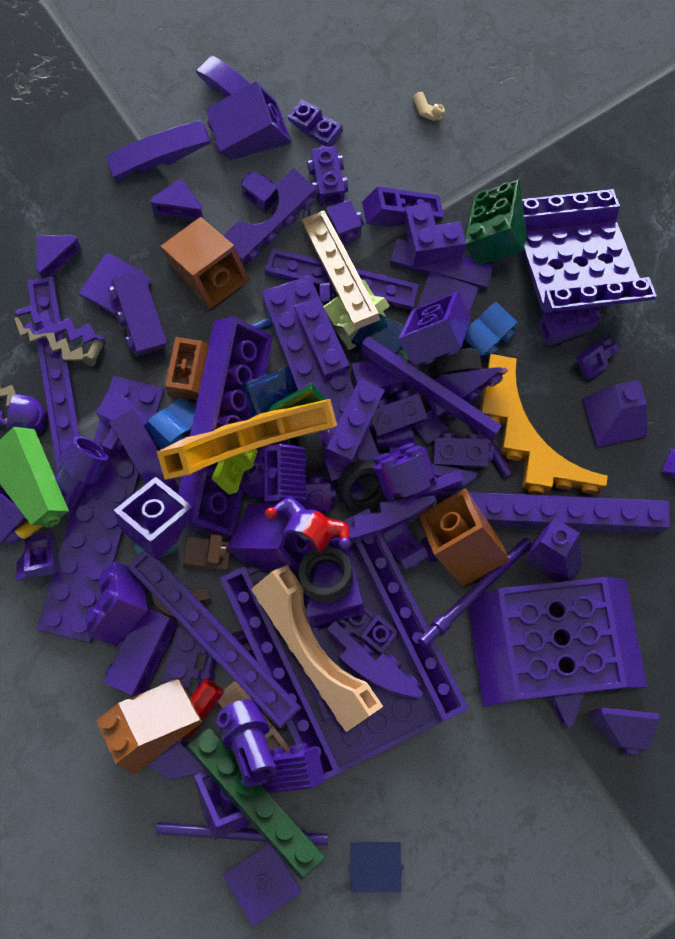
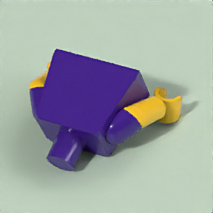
(13, 523)

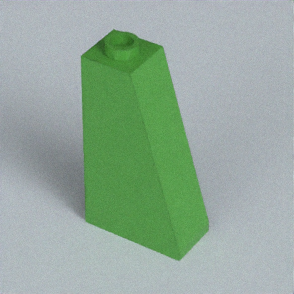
(29, 478)

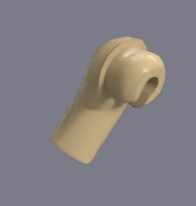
(425, 110)

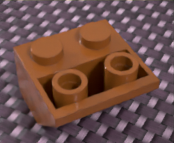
(186, 368)

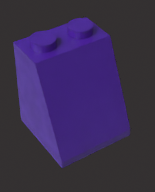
(247, 123)
(260, 544)

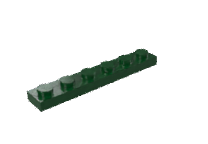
(256, 805)

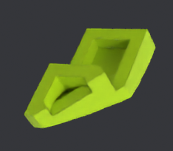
(230, 470)

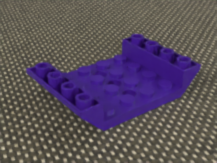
(582, 231)
(518, 646)

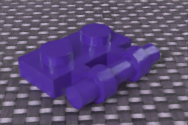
(184, 658)

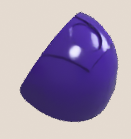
(26, 413)

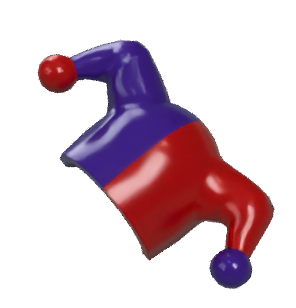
(310, 525)

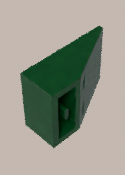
(496, 223)

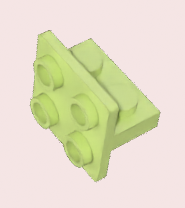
(341, 320)

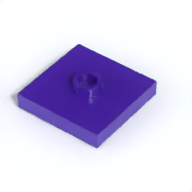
(262, 884)

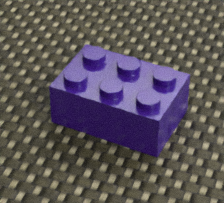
(435, 329)

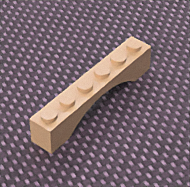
(284, 603)

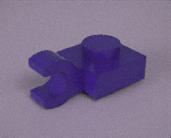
(595, 357)

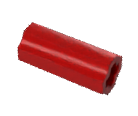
(205, 699)

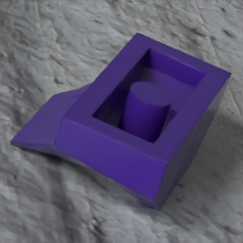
(38, 557)

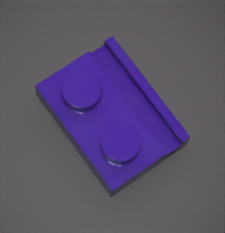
(444, 485)

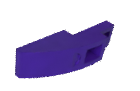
(382, 673)

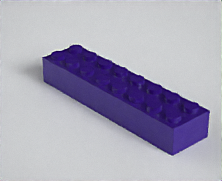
(299, 356)
(233, 357)

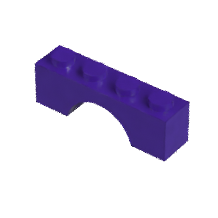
(294, 195)

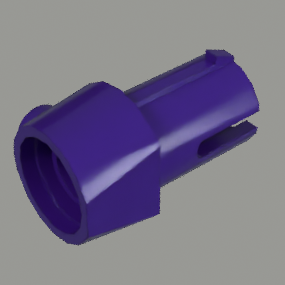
(80, 464)
(243, 732)

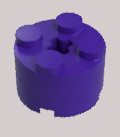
(404, 471)

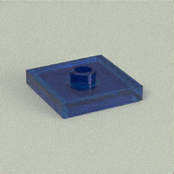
(268, 390)

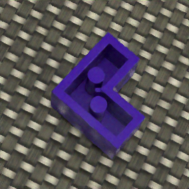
(431, 242)
(120, 605)

